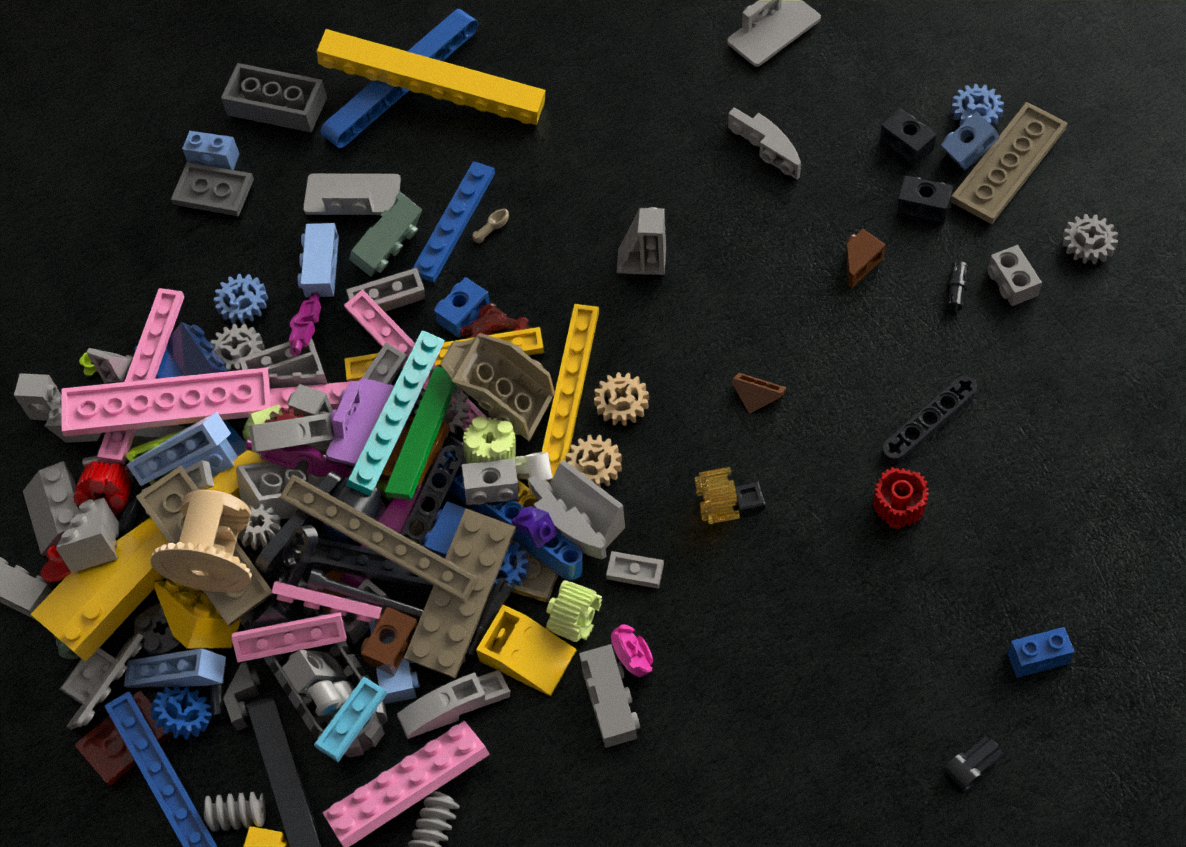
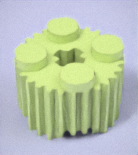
(489, 440)
(573, 611)

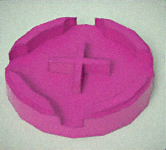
(632, 650)

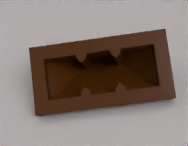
(756, 392)

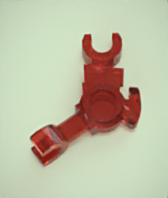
(493, 319)

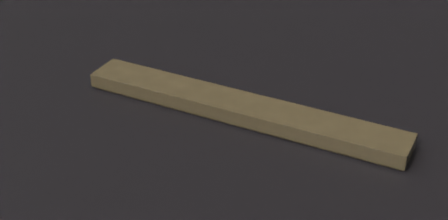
(379, 538)

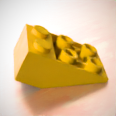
(194, 617)
(525, 650)

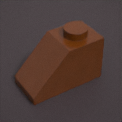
(862, 255)

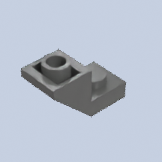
(241, 689)

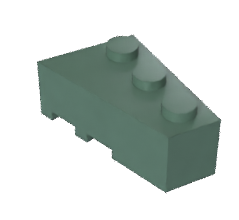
(386, 236)

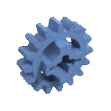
(977, 100)
(240, 298)

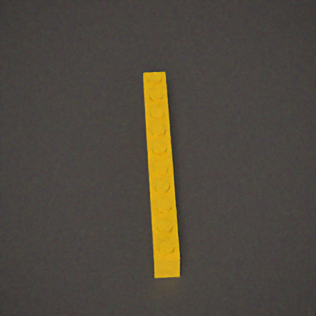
(431, 77)

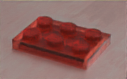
(106, 748)

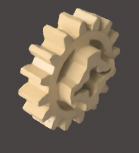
(621, 398)
(595, 458)

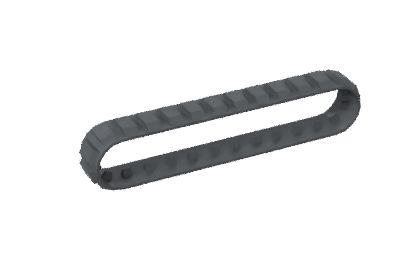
(371, 733)

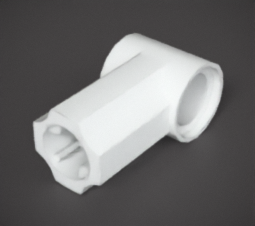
(533, 464)

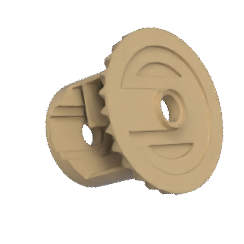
(207, 544)

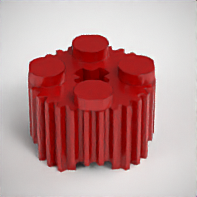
(104, 482)
(900, 497)

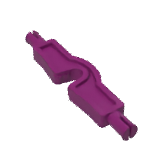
(303, 324)
(290, 456)

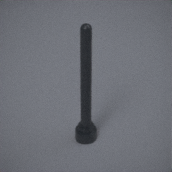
(319, 581)

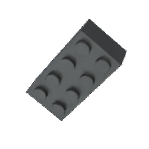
(274, 97)

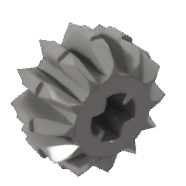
(261, 527)

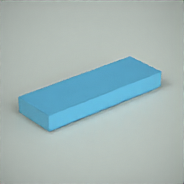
(350, 719)

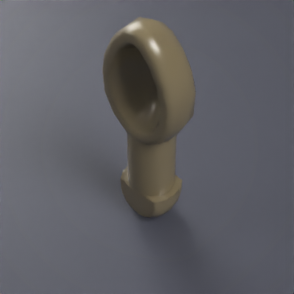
(495, 221)

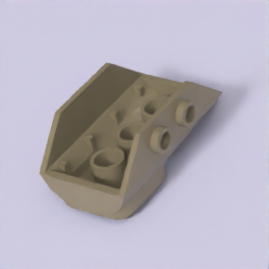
(501, 380)

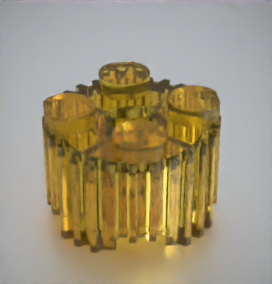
(718, 495)

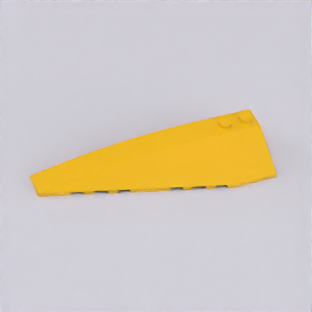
(99, 598)

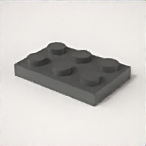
(212, 189)

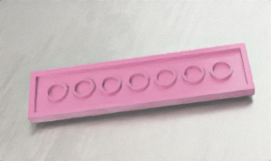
(164, 401)

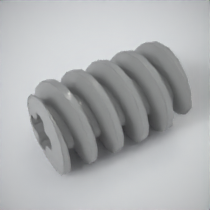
(234, 812)
(433, 821)

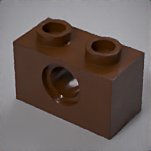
(389, 656)

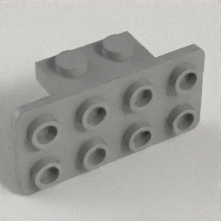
(771, 27)
(350, 194)
(91, 679)

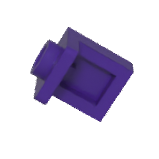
(536, 524)

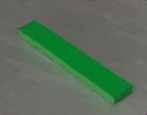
(421, 436)

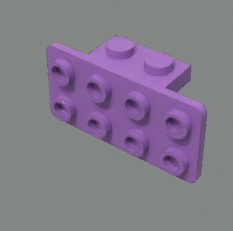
(356, 419)

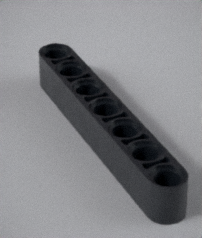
(283, 773)

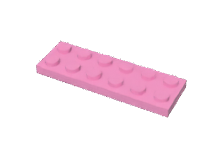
(405, 784)

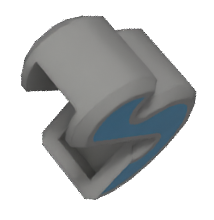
(329, 697)

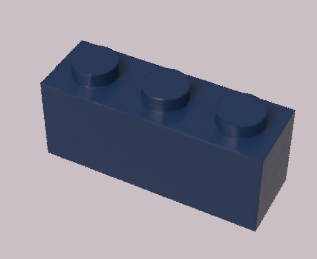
(193, 351)

